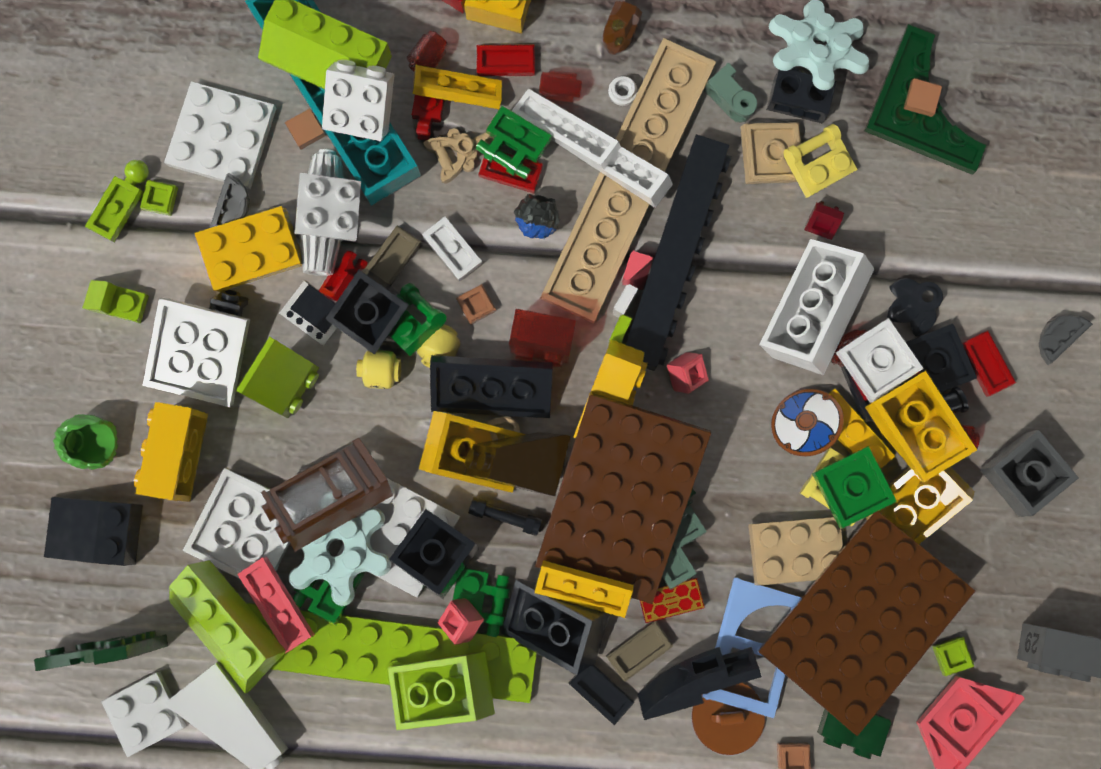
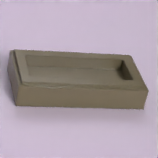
(393, 255)
(639, 651)

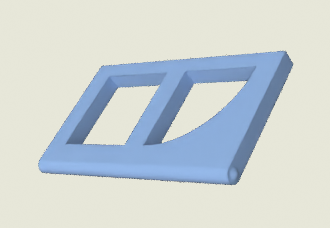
(742, 601)

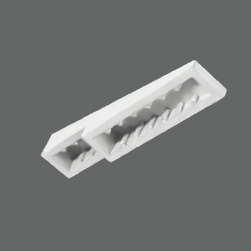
(595, 148)

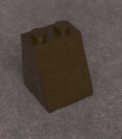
(521, 461)

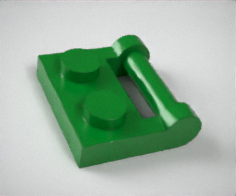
(408, 331)

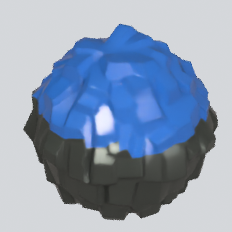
(537, 216)

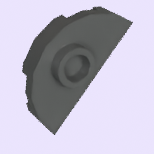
(232, 202)
(1060, 335)

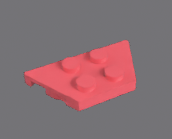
(964, 721)

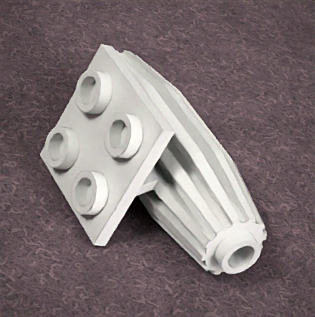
(325, 212)

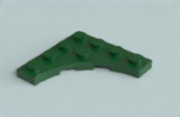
(914, 131)
(102, 651)

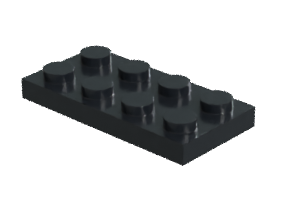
(940, 356)
(490, 386)

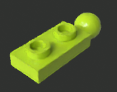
(118, 201)

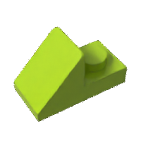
(115, 301)

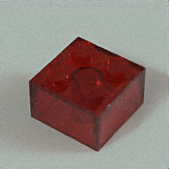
(541, 337)

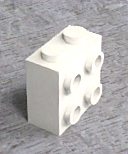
(357, 100)

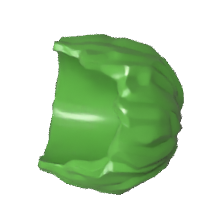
(86, 441)

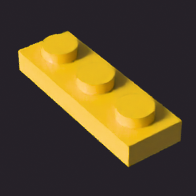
(457, 87)
(858, 434)
(584, 589)

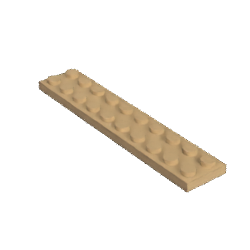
(613, 212)

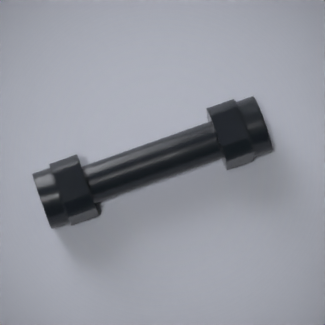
(481, 508)

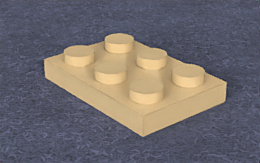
(793, 549)

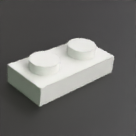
(452, 249)

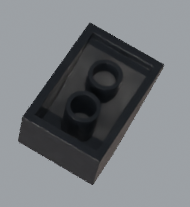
(93, 531)
(555, 628)

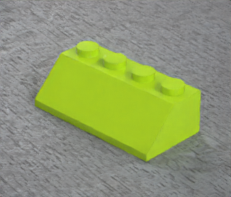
(310, 42)
(224, 623)

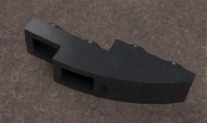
(687, 681)

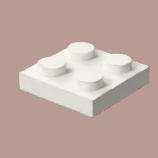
(879, 360)
(142, 715)

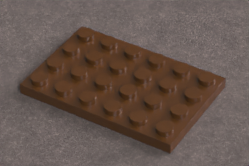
(624, 494)
(866, 622)

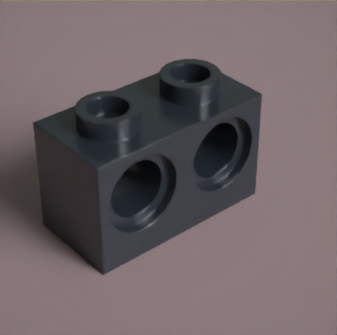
(800, 102)

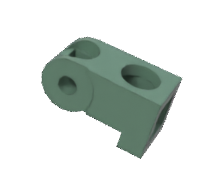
(730, 95)

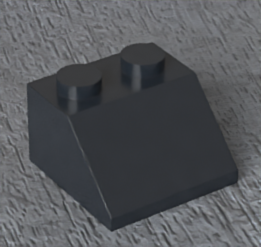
(368, 310)
(434, 553)

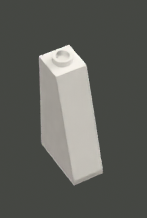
(229, 718)

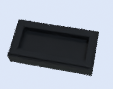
(602, 693)

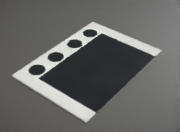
(309, 311)

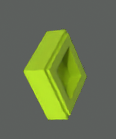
(159, 197)
(620, 328)
(953, 656)

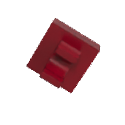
(824, 220)

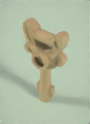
(462, 145)

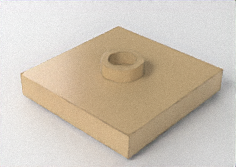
(764, 149)

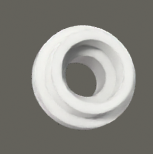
(626, 83)

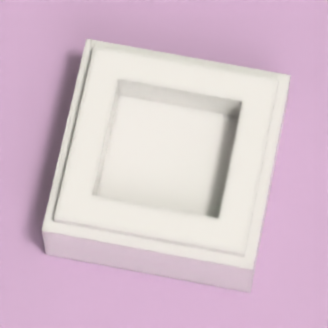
(625, 300)

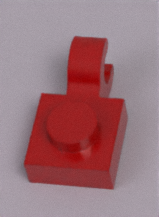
(426, 111)
(337, 283)

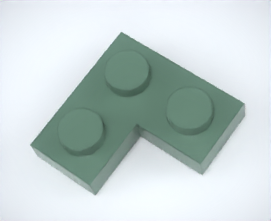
(678, 567)

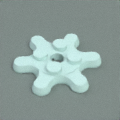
(818, 58)
(341, 570)

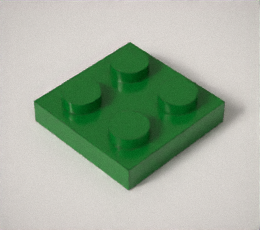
(854, 487)

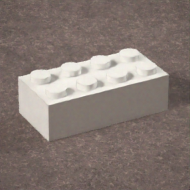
(817, 306)

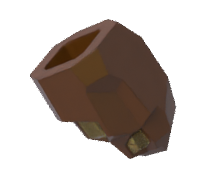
(621, 27)

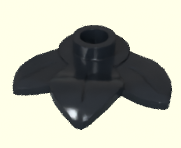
(911, 307)

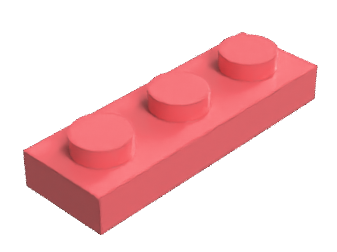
(275, 604)

